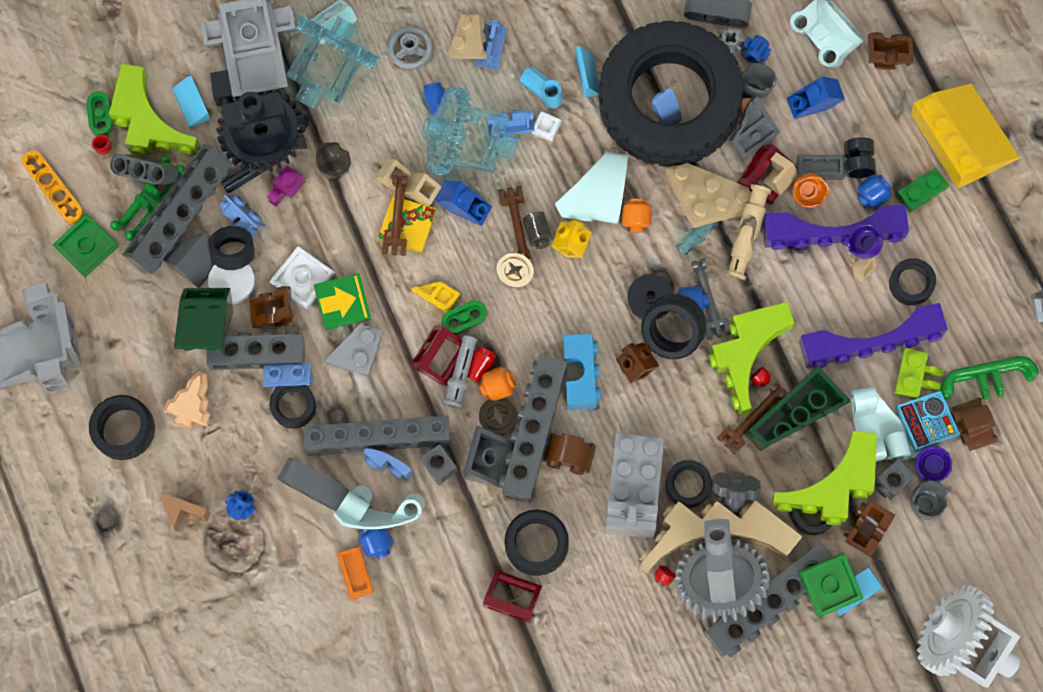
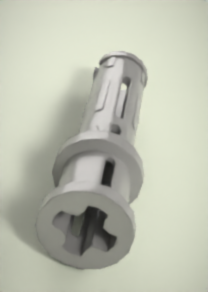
(458, 383)

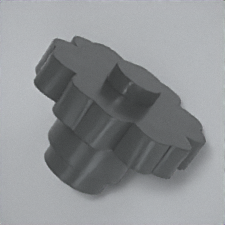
(735, 489)

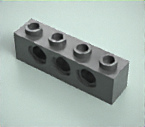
(245, 341)

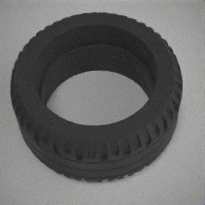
(657, 342)
(109, 407)
(536, 517)

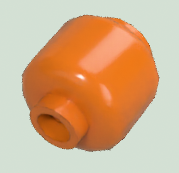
(636, 215)
(497, 384)

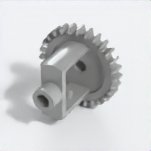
(721, 576)

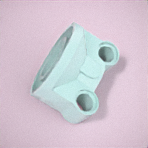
(828, 30)

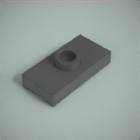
(827, 166)

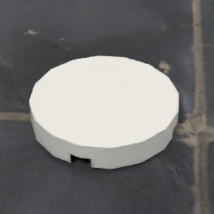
(240, 281)

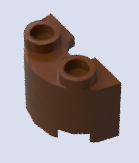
(890, 51)
(272, 308)
(976, 424)
(569, 452)
(869, 527)

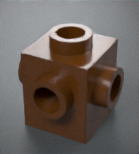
(636, 362)

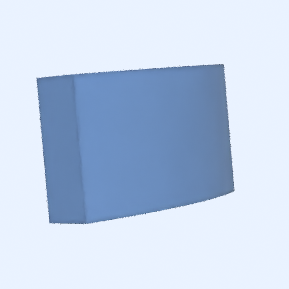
(666, 107)
(381, 460)

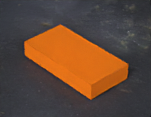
(355, 572)

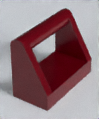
(757, 168)
(430, 349)
(508, 608)

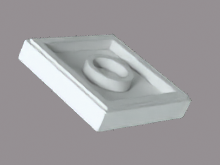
(301, 274)

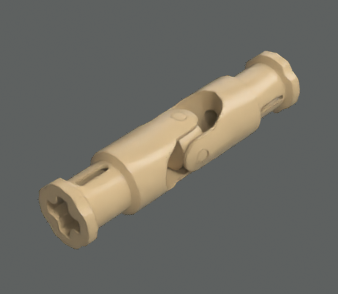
(743, 246)

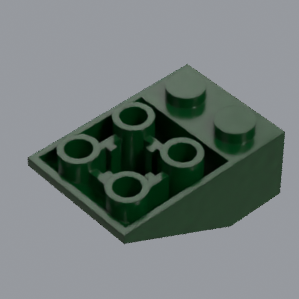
(203, 318)

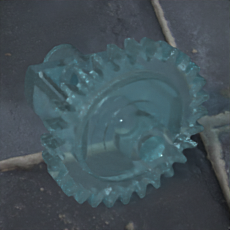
(341, 37)
(446, 131)

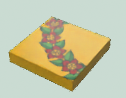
(415, 226)

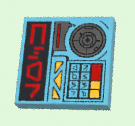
(927, 421)

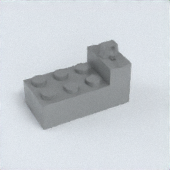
(634, 486)

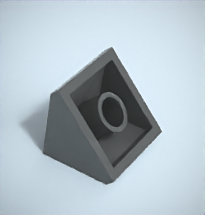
(487, 457)

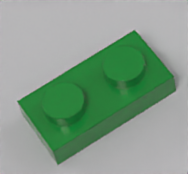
(922, 190)

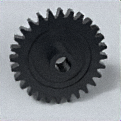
(256, 114)

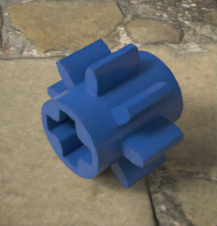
(756, 49)
(240, 505)

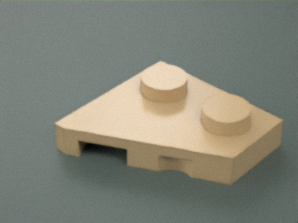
(468, 38)

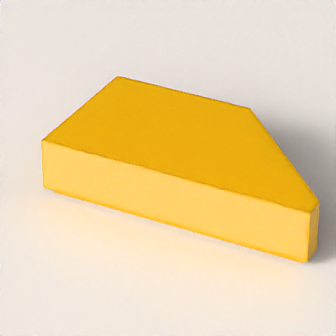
(438, 294)

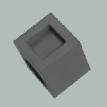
(900, 472)
(438, 474)

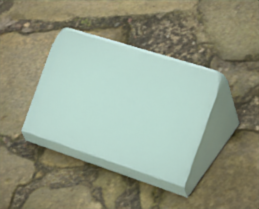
(328, 16)

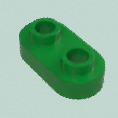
(100, 115)
(463, 316)

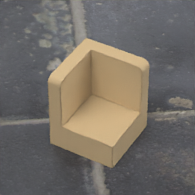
(782, 174)

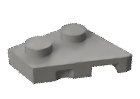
(357, 351)

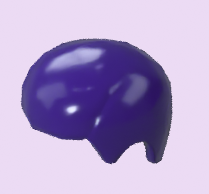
(865, 241)
(933, 463)

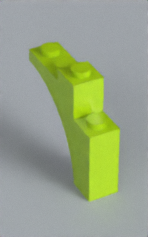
(146, 129)
(752, 334)
(831, 495)

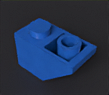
(816, 97)
(463, 202)

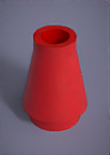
(480, 363)

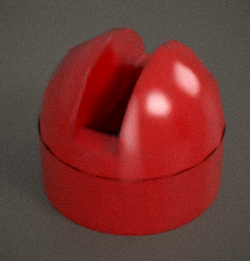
(102, 144)
(761, 377)
(664, 575)

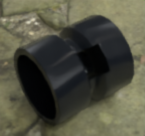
(859, 157)

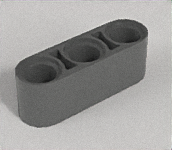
(721, 12)
(143, 169)
(312, 484)

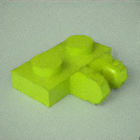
(911, 374)

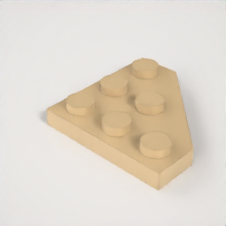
(705, 195)

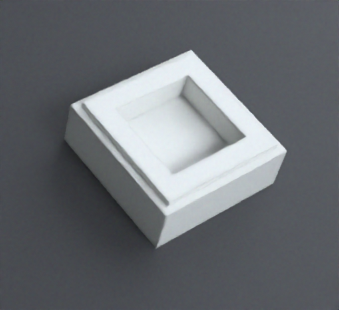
(546, 126)

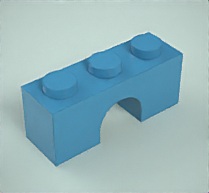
(580, 351)

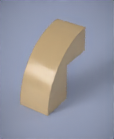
(419, 186)

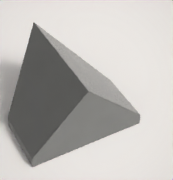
(191, 259)

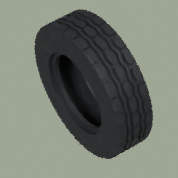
(673, 44)

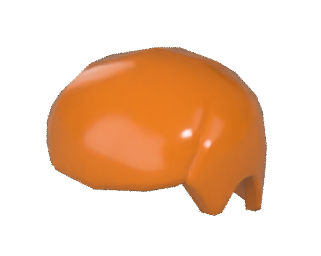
(810, 190)

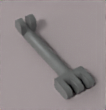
(715, 323)

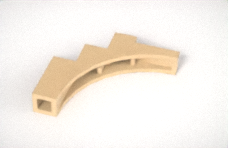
(755, 526)

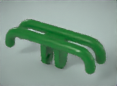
(148, 200)
(992, 369)

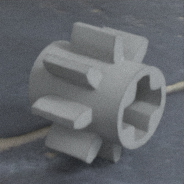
(732, 36)

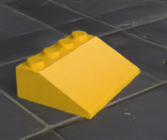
(963, 134)

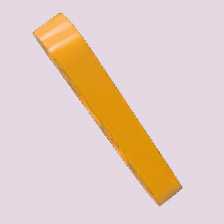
(53, 187)

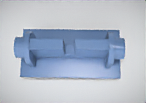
(494, 44)
(519, 123)
(236, 208)
(287, 375)

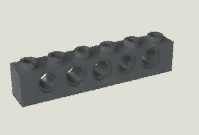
(166, 212)
(377, 435)
(524, 487)
(718, 633)

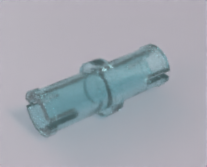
(695, 236)

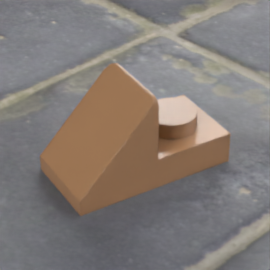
(177, 508)

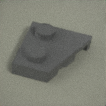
(753, 129)

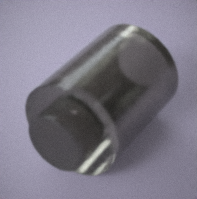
(537, 230)

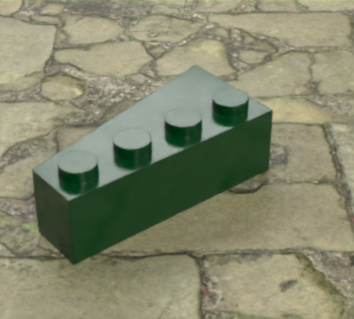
(803, 405)

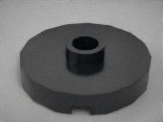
(641, 288)

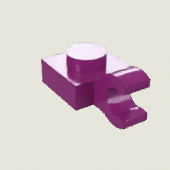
(286, 183)

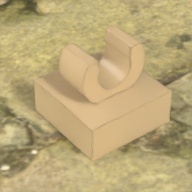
(861, 267)

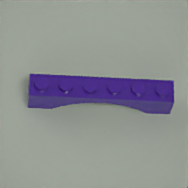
(787, 230)
(825, 347)

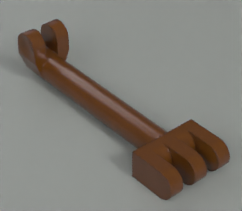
(513, 200)
(395, 241)
(776, 393)

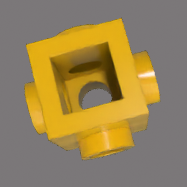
(571, 239)

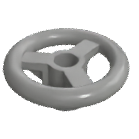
(410, 39)

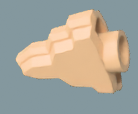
(190, 403)

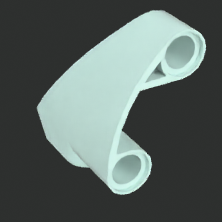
(598, 192)
(874, 416)
(355, 511)

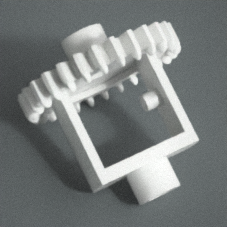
(955, 633)

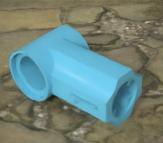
(541, 86)

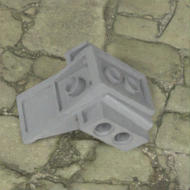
(251, 43)
(40, 348)

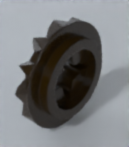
(502, 406)

